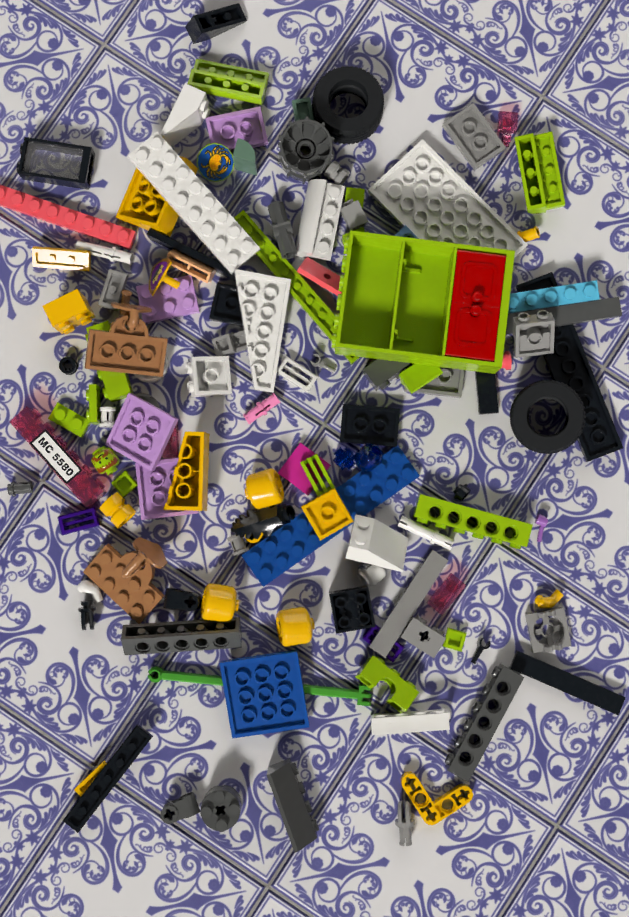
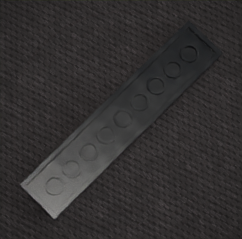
(571, 367)

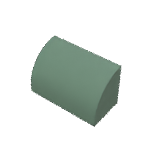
(244, 157)

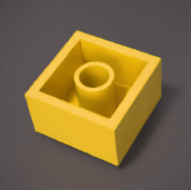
(69, 312)

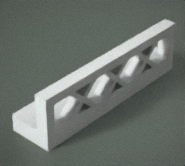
(410, 721)

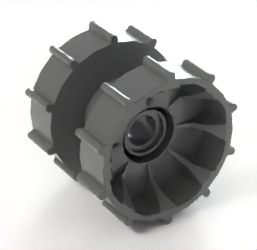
(305, 134)

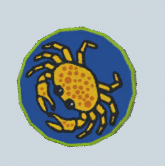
(215, 162)

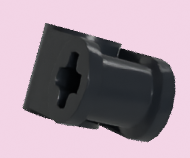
(178, 600)

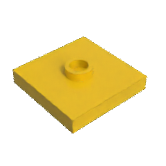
(327, 514)

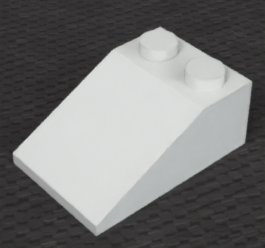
(186, 114)
(376, 544)

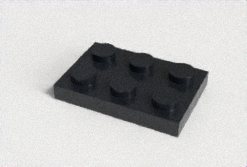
(369, 425)

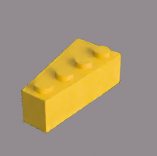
(190, 477)

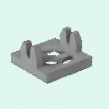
(537, 646)

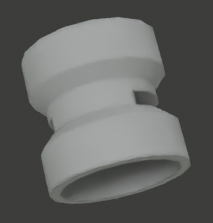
(336, 173)

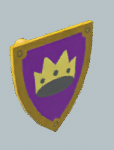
(159, 275)

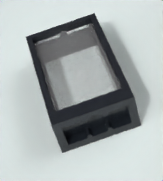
(56, 163)

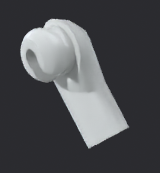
(91, 588)

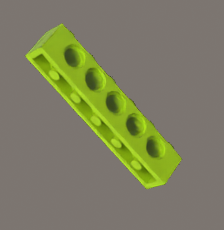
(520, 529)

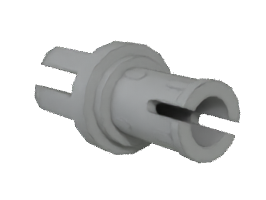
(404, 824)

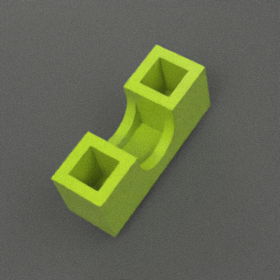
(401, 691)

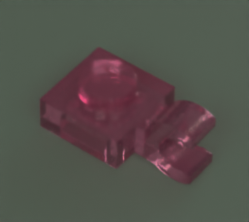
(507, 124)

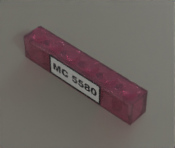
(58, 457)

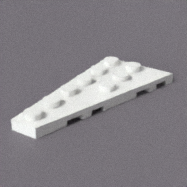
(263, 314)

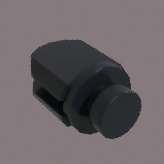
(87, 608)

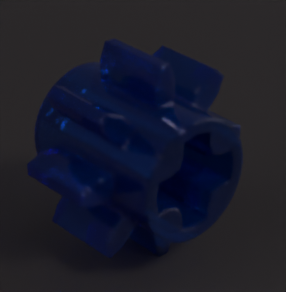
(344, 458)

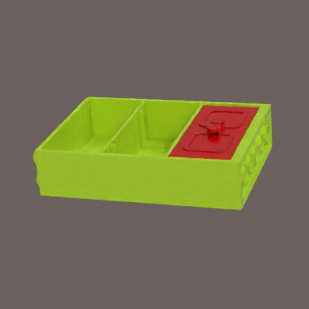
(423, 302)

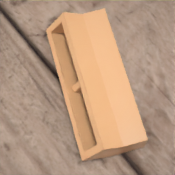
(191, 263)

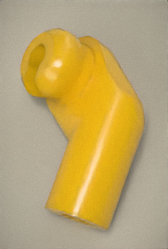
(548, 602)

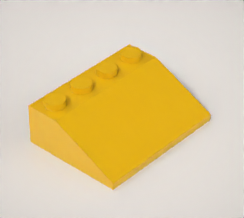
(146, 207)

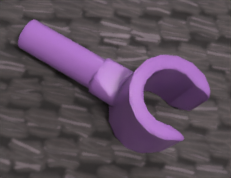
(542, 521)

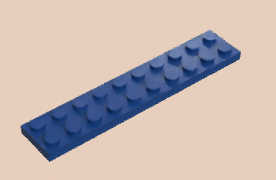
(359, 495)

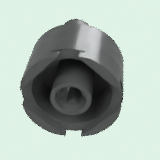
(221, 819)

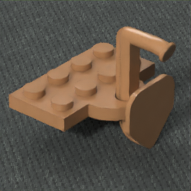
(126, 349)
(126, 579)

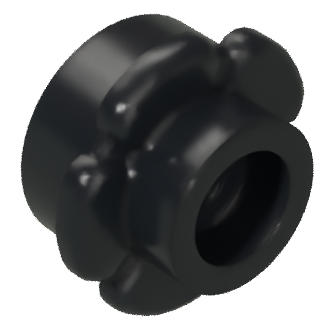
(461, 492)

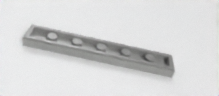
(408, 603)

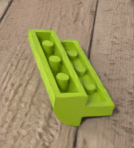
(229, 81)
(539, 172)

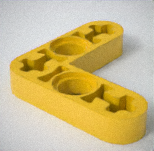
(436, 805)

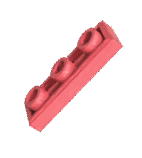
(320, 275)

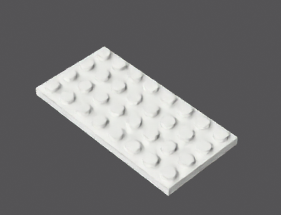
(440, 204)

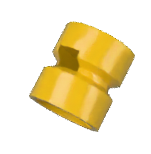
(117, 510)

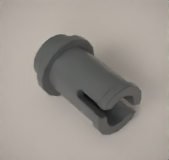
(20, 488)

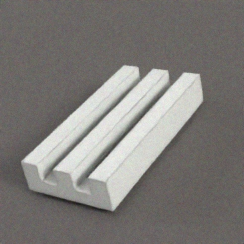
(310, 383)

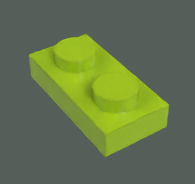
(93, 396)
(69, 420)

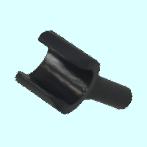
(480, 649)

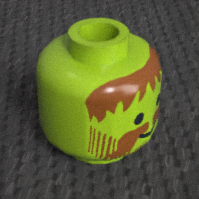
(105, 460)

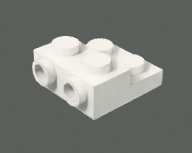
(208, 376)

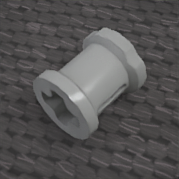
(238, 545)

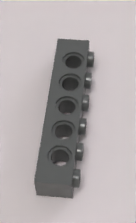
(180, 636)
(466, 768)

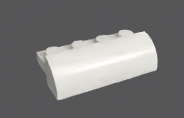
(319, 219)

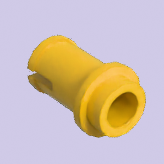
(529, 234)

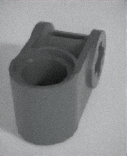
(183, 808)

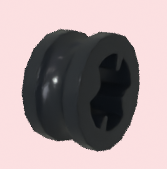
(65, 360)

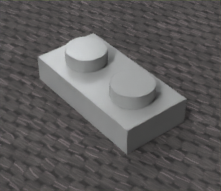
(111, 292)

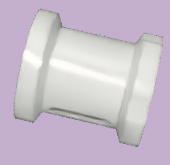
(104, 423)

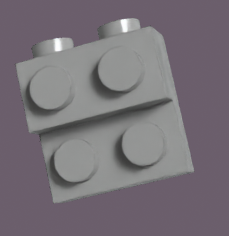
(533, 334)

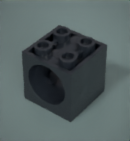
(351, 609)

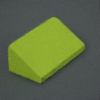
(418, 376)

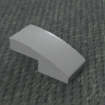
(229, 344)

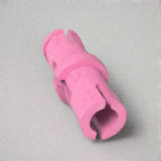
(261, 408)

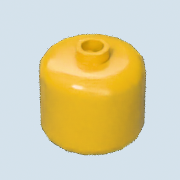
(264, 488)
(219, 603)
(294, 626)

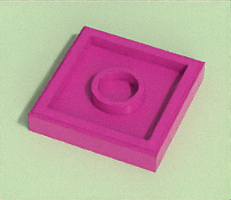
(294, 473)

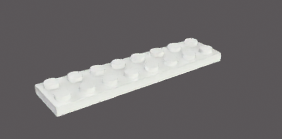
(193, 202)

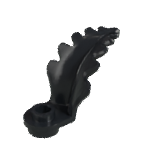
(263, 520)

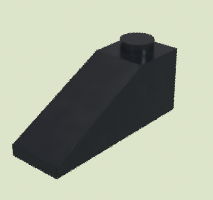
(214, 22)

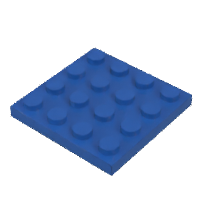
(264, 694)

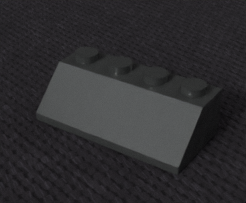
(292, 804)

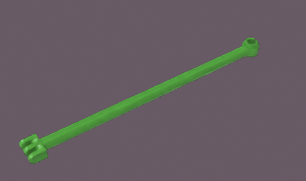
(308, 689)

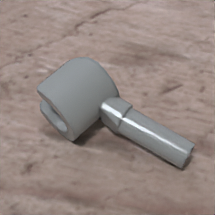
(322, 364)

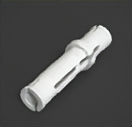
(106, 252)
(425, 532)

